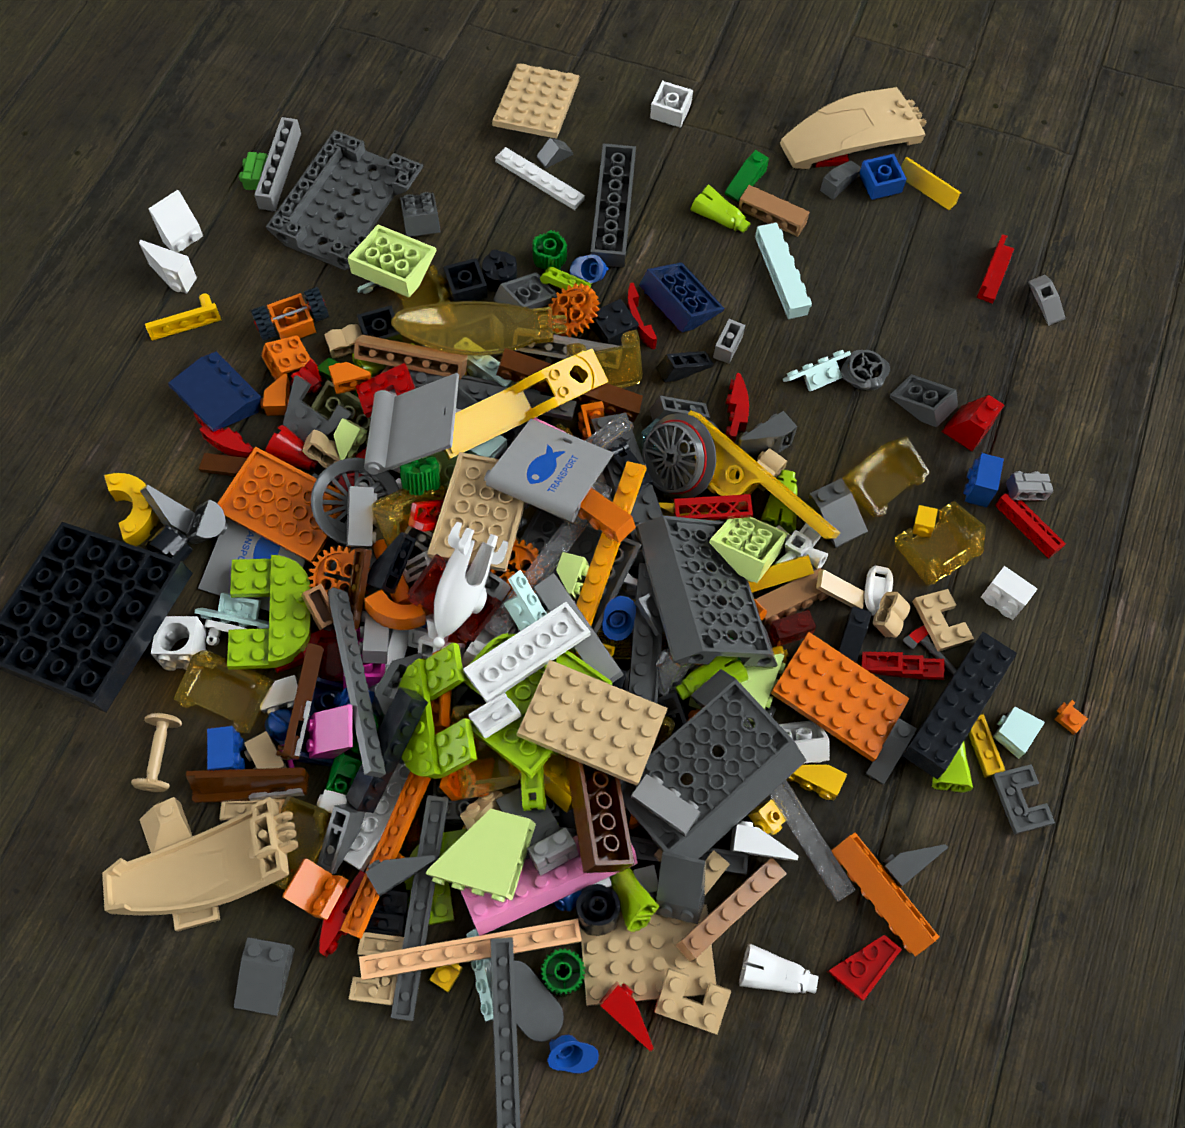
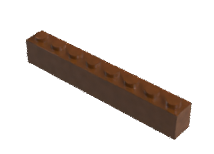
(517, 366)

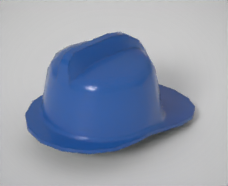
(589, 268)
(619, 618)
(277, 724)
(571, 1055)

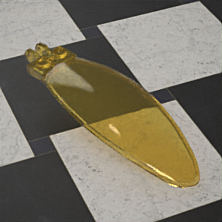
(478, 326)

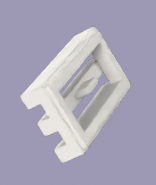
(406, 572)

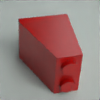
(973, 421)

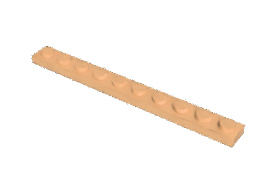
(467, 949)

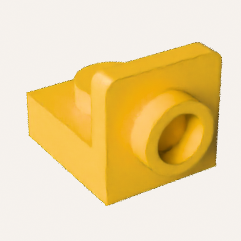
(446, 976)

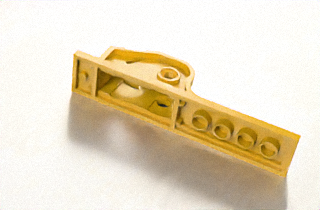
(511, 408)
(733, 459)

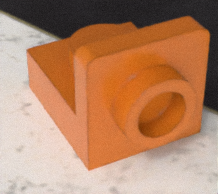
(1070, 717)

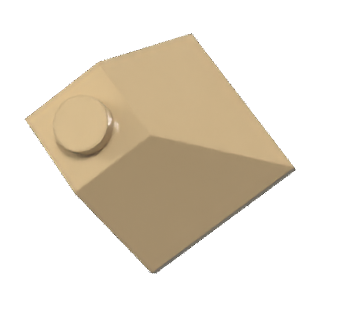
(165, 825)

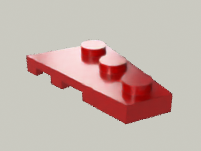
(866, 967)

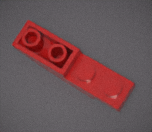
(738, 407)
(225, 440)
(331, 927)

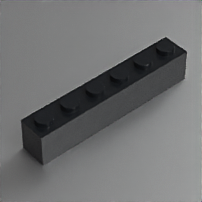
(393, 737)

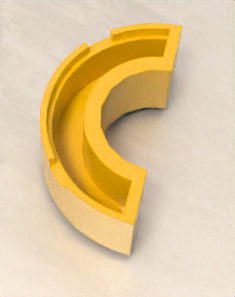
(142, 519)

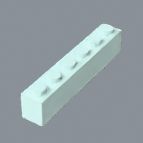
(782, 270)

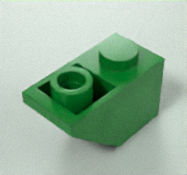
(344, 771)

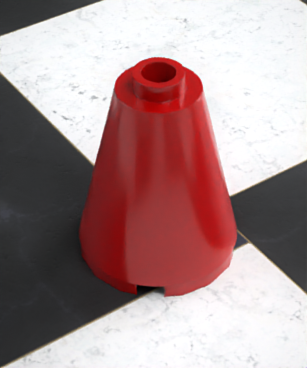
(289, 449)

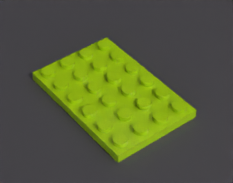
(518, 751)

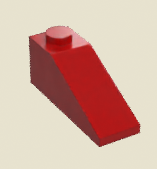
(623, 1008)

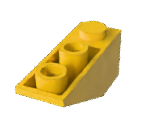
(819, 778)

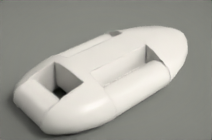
(877, 587)

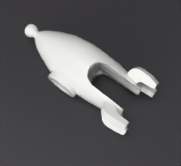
(461, 592)

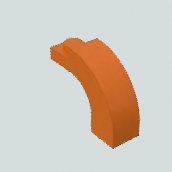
(394, 615)

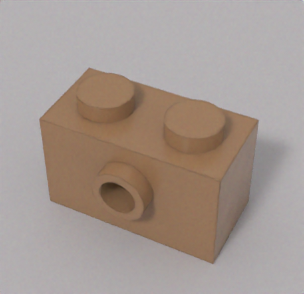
(318, 606)

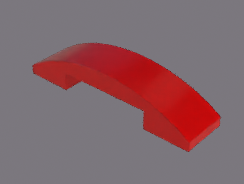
(645, 333)

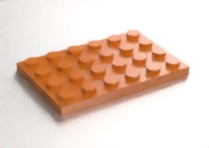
(276, 504)
(840, 696)

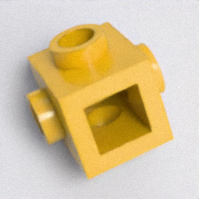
(767, 817)

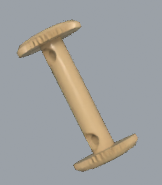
(162, 722)

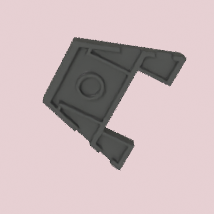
(303, 419)

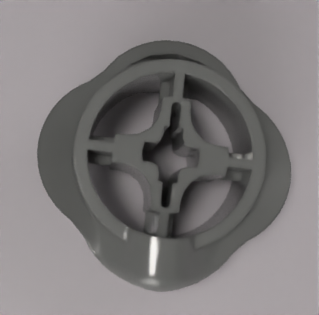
(862, 375)

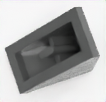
(553, 152)

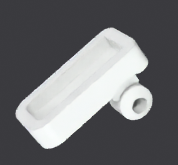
(215, 630)

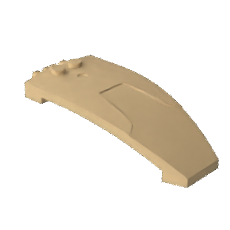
(854, 125)
(206, 867)

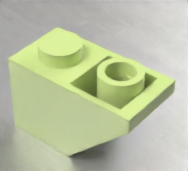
(348, 438)
(572, 572)

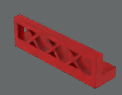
(995, 271)
(714, 504)
(425, 521)
(1030, 525)

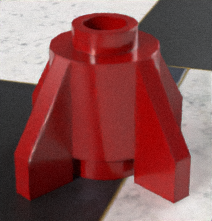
(310, 374)

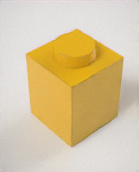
(925, 521)

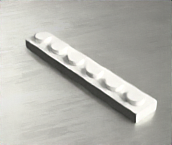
(540, 178)

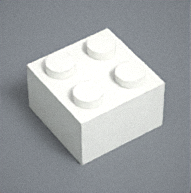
(671, 104)
(1008, 593)

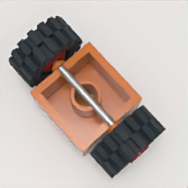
(291, 315)

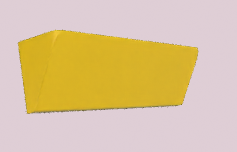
(929, 184)

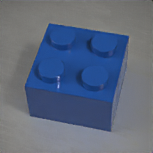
(882, 176)
(983, 480)
(225, 749)

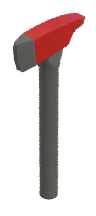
(921, 636)

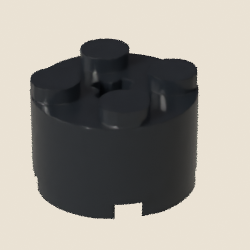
(498, 268)
(170, 544)
(601, 921)

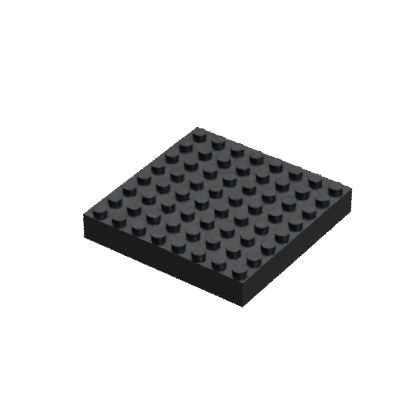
(87, 614)

